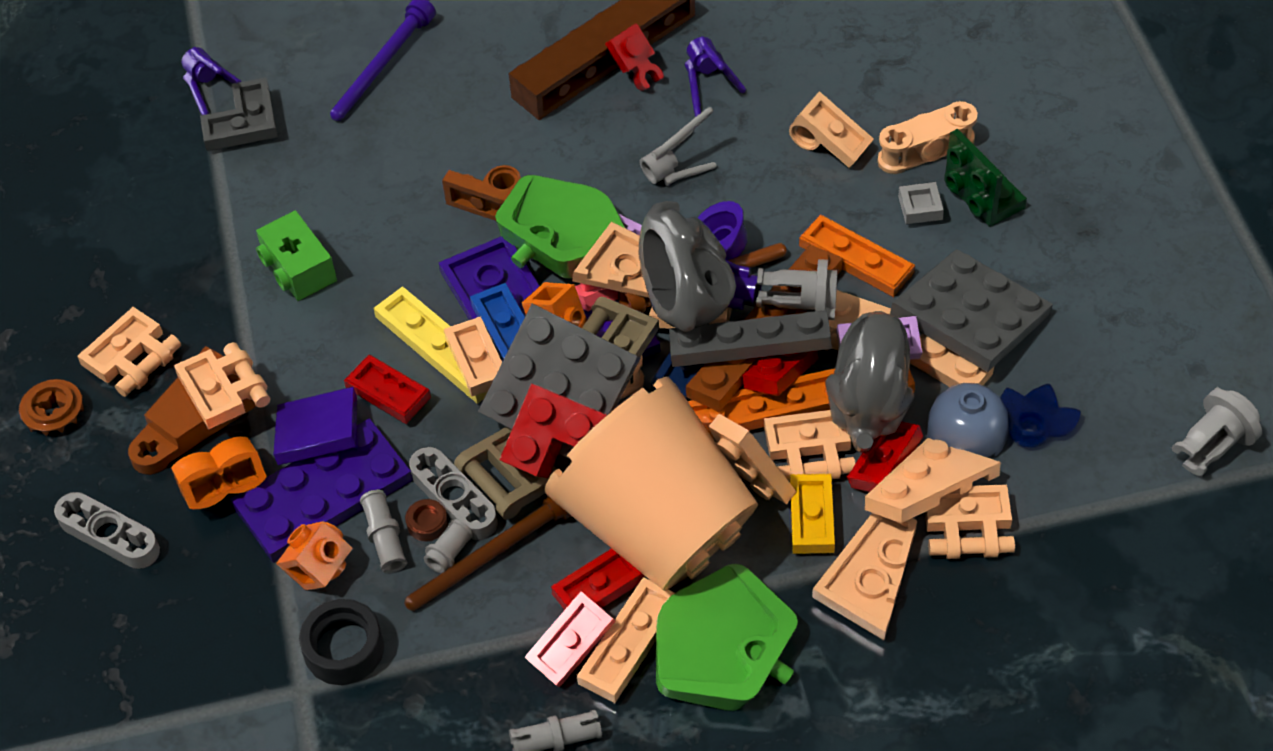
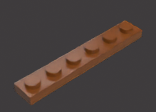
(720, 381)

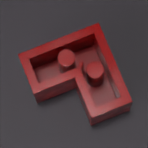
(542, 428)

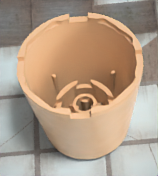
(655, 486)

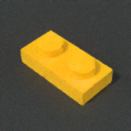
(812, 514)

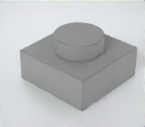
(920, 203)

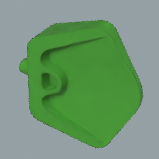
(554, 222)
(722, 639)

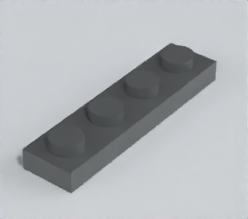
(750, 338)

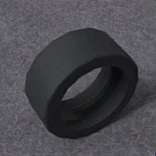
(335, 614)

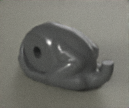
(683, 268)
(871, 379)

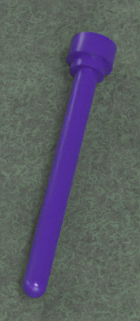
(418, 14)

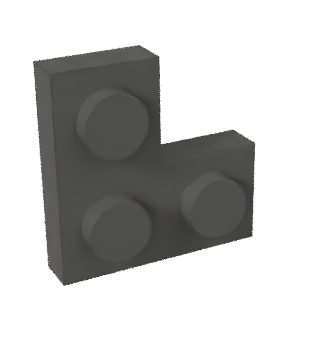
(247, 123)

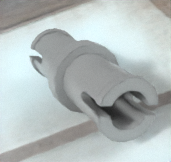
(383, 531)
(556, 732)

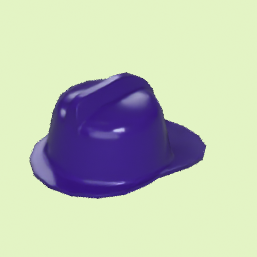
(727, 224)

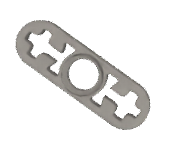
(451, 476)
(113, 545)

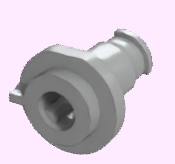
(816, 294)
(1227, 421)

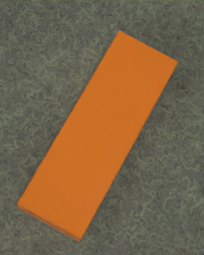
(860, 256)

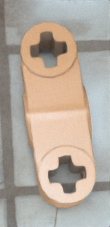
(924, 137)

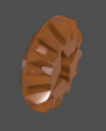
(42, 397)

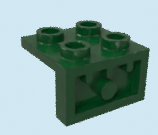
(980, 182)

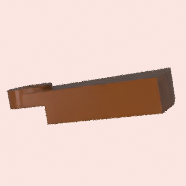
(173, 427)

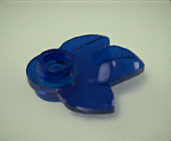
(1039, 413)

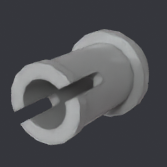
(442, 553)

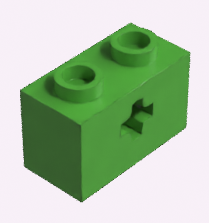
(295, 256)

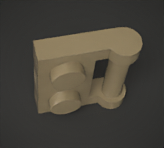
(629, 327)
(526, 485)

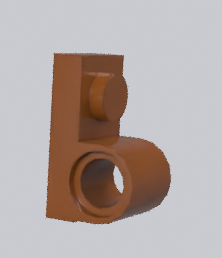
(480, 196)

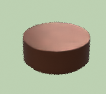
(426, 520)

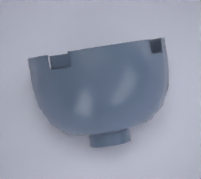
(969, 419)

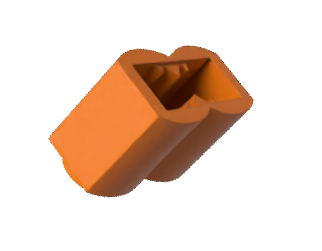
(211, 475)

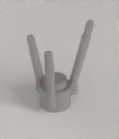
(661, 162)

